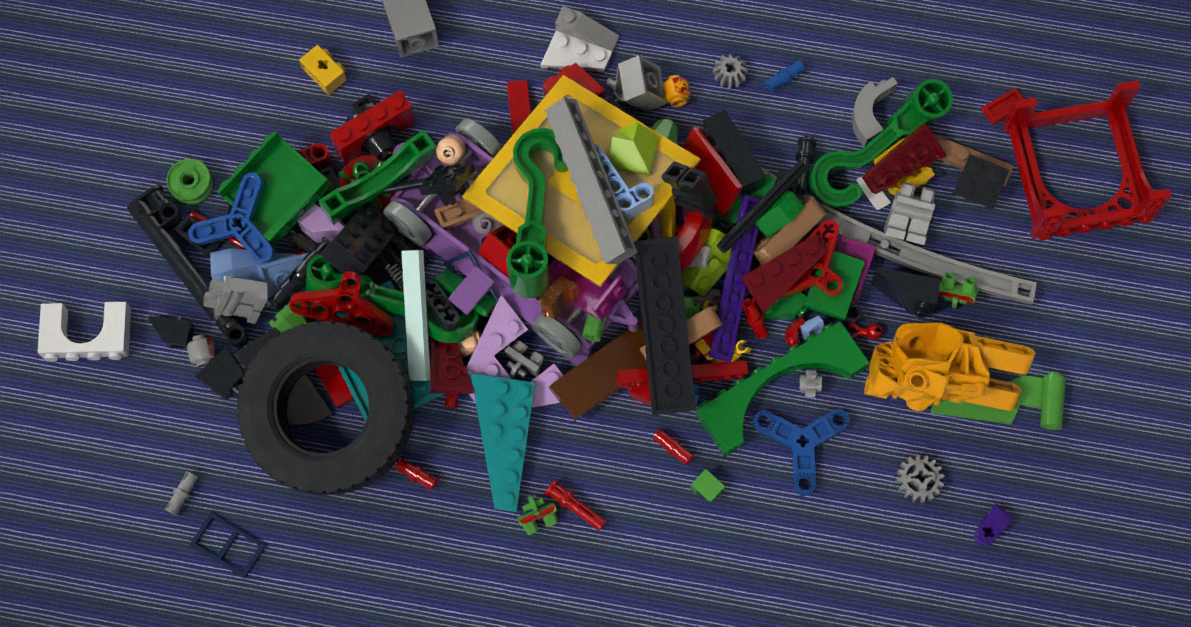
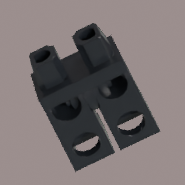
(690, 191)

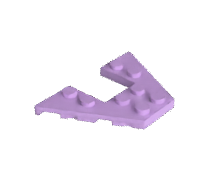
(500, 331)

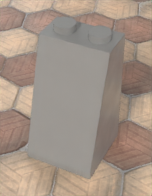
(411, 26)

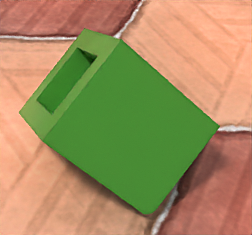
(707, 486)

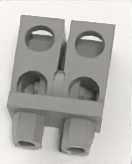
(910, 214)
(236, 297)

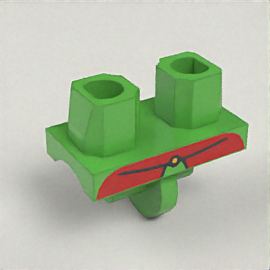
(957, 292)
(528, 520)

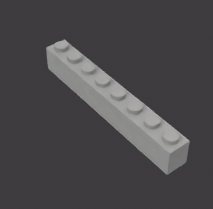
(590, 181)

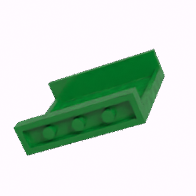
(288, 189)

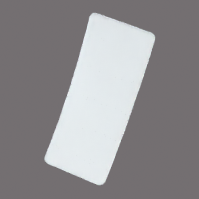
(878, 200)

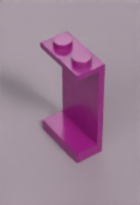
(593, 299)

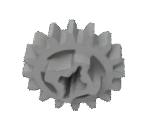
(929, 477)

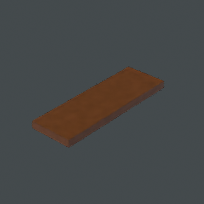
(596, 376)

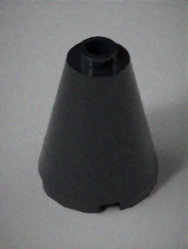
(380, 142)

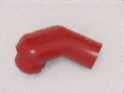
(792, 332)

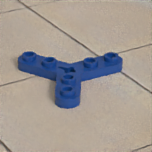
(242, 209)

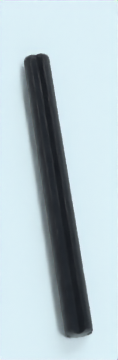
(761, 207)

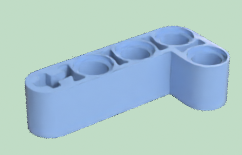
(624, 195)

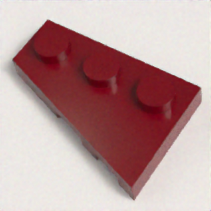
(447, 370)

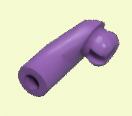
(655, 228)

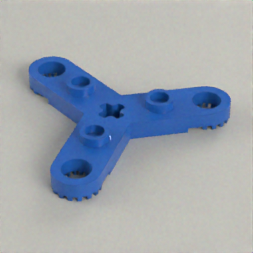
(802, 457)

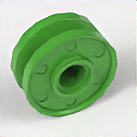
(184, 171)

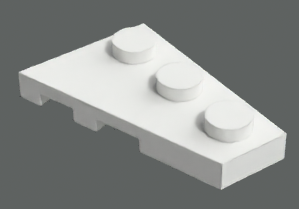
(568, 50)

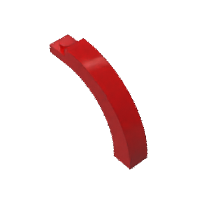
(692, 237)

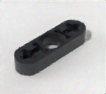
(440, 313)

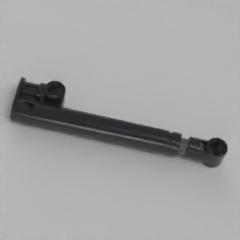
(153, 220)

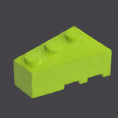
(701, 279)

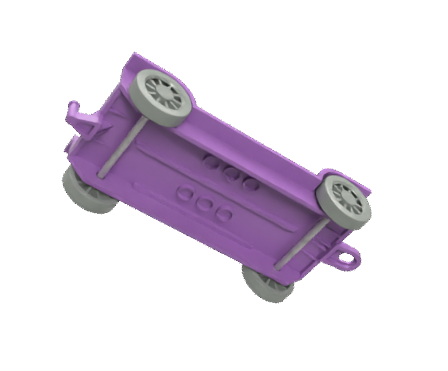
(418, 222)

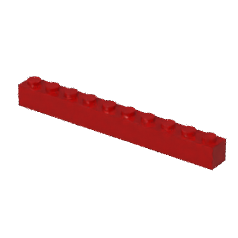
(700, 373)

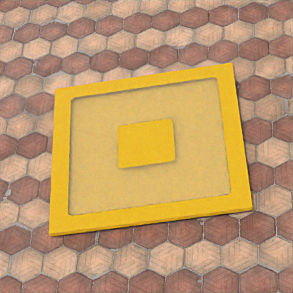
(570, 238)

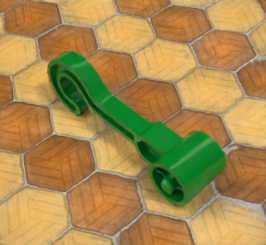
(922, 105)
(528, 257)
(323, 276)

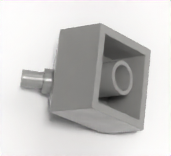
(638, 84)

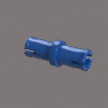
(785, 76)

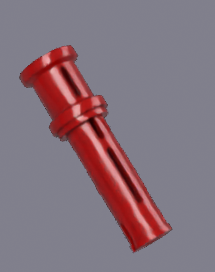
(566, 499)

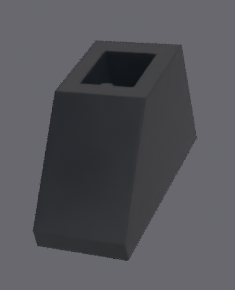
(174, 332)

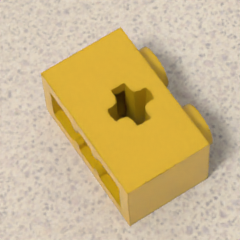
(314, 65)

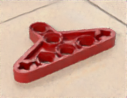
(821, 282)
(332, 302)

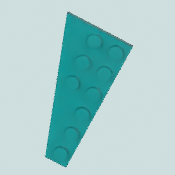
(504, 424)

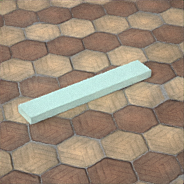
(416, 315)

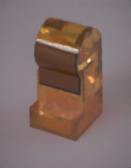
(558, 296)

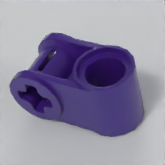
(994, 523)

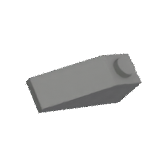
(586, 29)

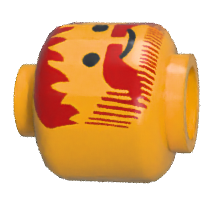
(676, 91)

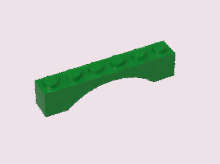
(352, 196)

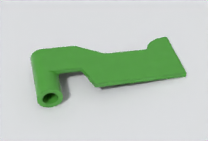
(1038, 392)

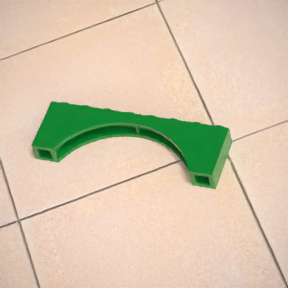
(828, 351)

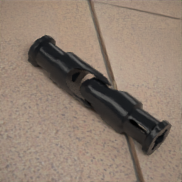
(286, 288)

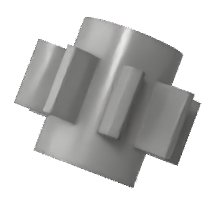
(810, 383)

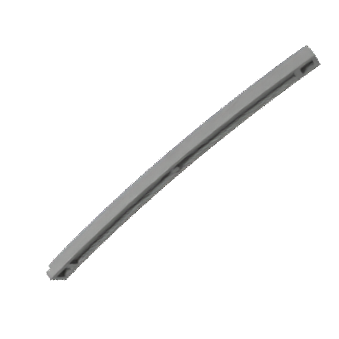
(927, 261)

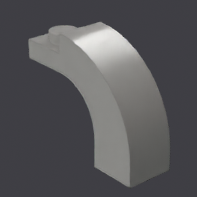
(863, 119)

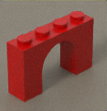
(351, 135)

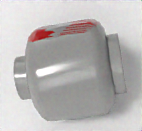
(201, 350)

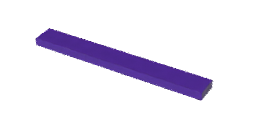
(734, 289)

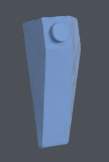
(237, 264)

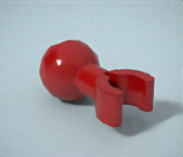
(869, 331)

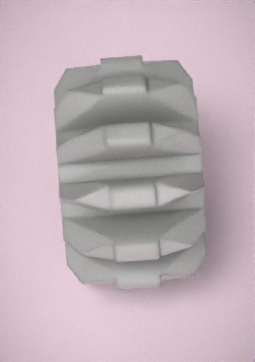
(737, 69)

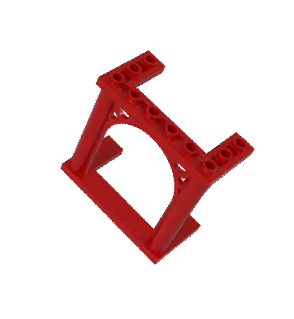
(1054, 221)

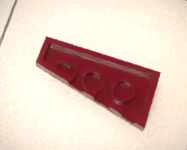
(911, 154)
(777, 276)

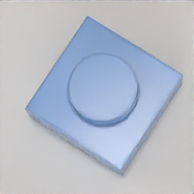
(812, 326)

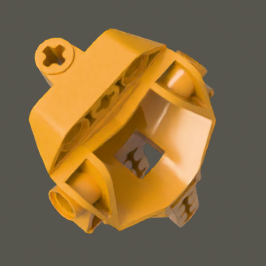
(945, 364)

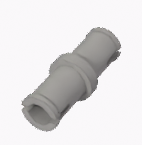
(181, 493)

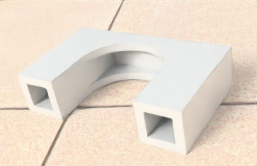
(110, 343)

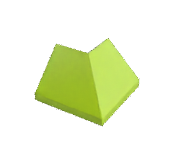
(633, 149)

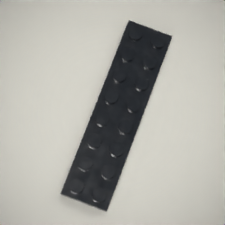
(665, 326)

